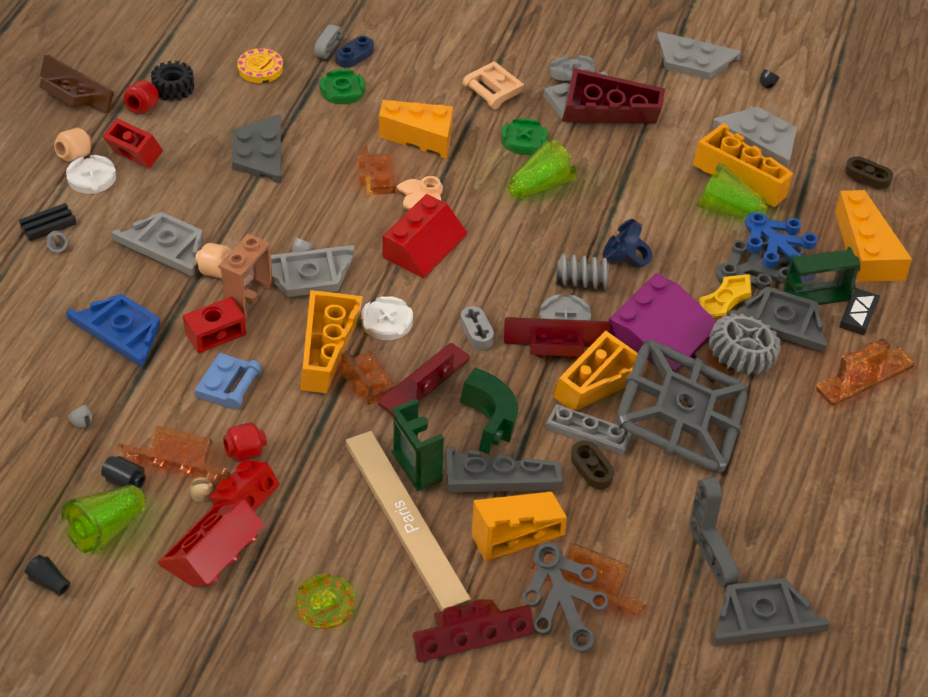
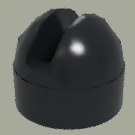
(768, 79)

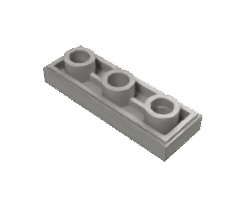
(588, 428)

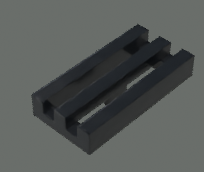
(47, 221)

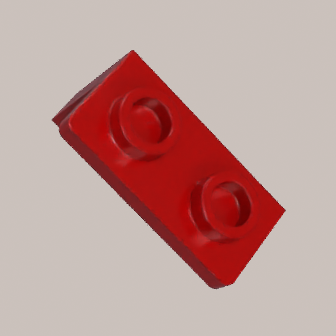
(250, 481)

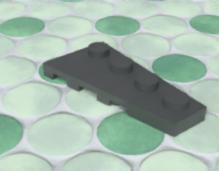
(499, 474)

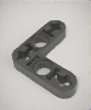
(703, 527)

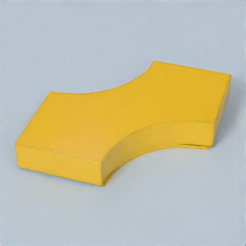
(731, 292)

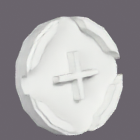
(91, 174)
(387, 318)

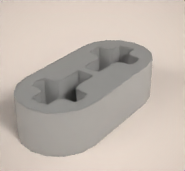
(328, 41)
(481, 326)

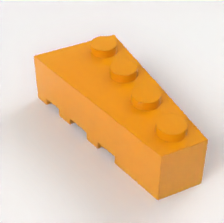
(761, 173)
(871, 239)
(327, 335)

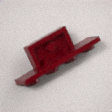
(554, 336)
(425, 378)
(471, 628)

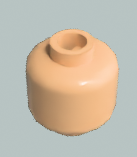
(73, 144)
(210, 257)

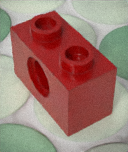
(132, 143)
(214, 325)

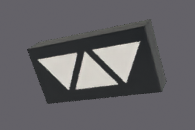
(859, 311)

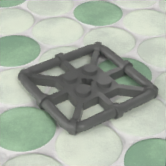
(669, 409)

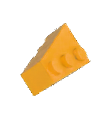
(596, 373)
(516, 523)

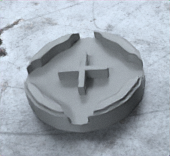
(563, 67)
(565, 308)

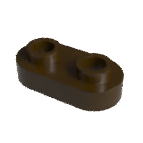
(869, 172)
(594, 466)

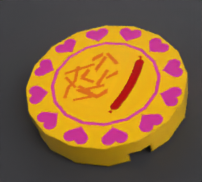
(260, 65)

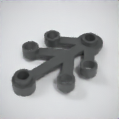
(754, 265)
(562, 592)

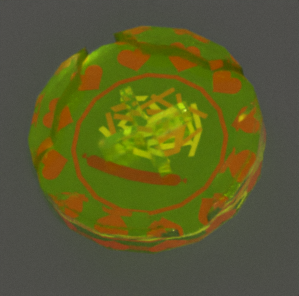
(325, 601)

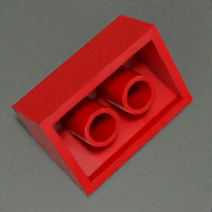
(423, 236)
(212, 543)

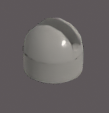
(51, 243)
(301, 245)
(81, 417)

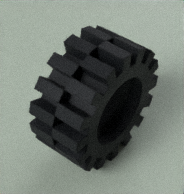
(173, 80)

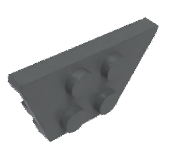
(258, 148)
(789, 315)
(764, 612)

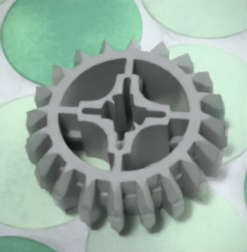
(744, 343)

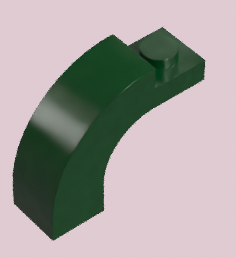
(496, 402)

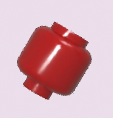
(141, 97)
(244, 442)

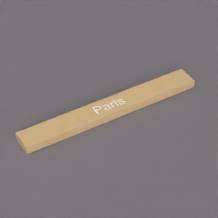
(407, 522)

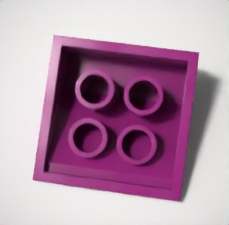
(665, 314)

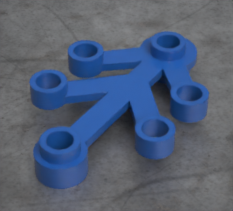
(759, 224)

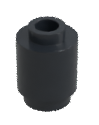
(123, 472)

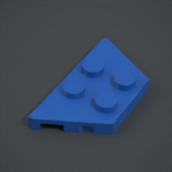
(119, 325)

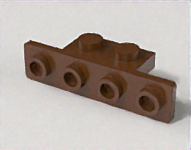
(72, 86)

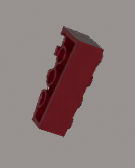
(611, 99)

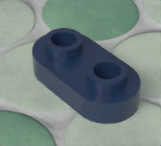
(354, 52)

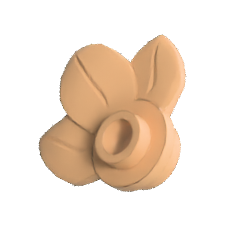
(417, 189)

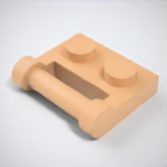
(498, 80)

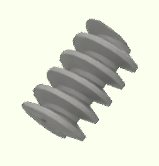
(582, 271)

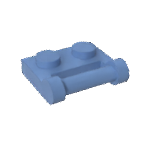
(222, 376)

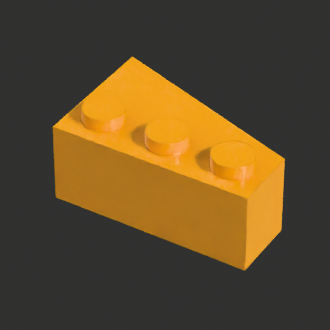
(417, 124)

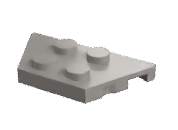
(694, 56)
(762, 130)
(164, 240)
(311, 270)

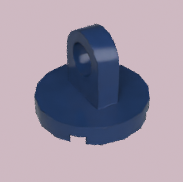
(625, 246)

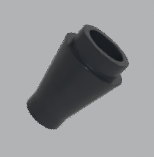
(46, 574)

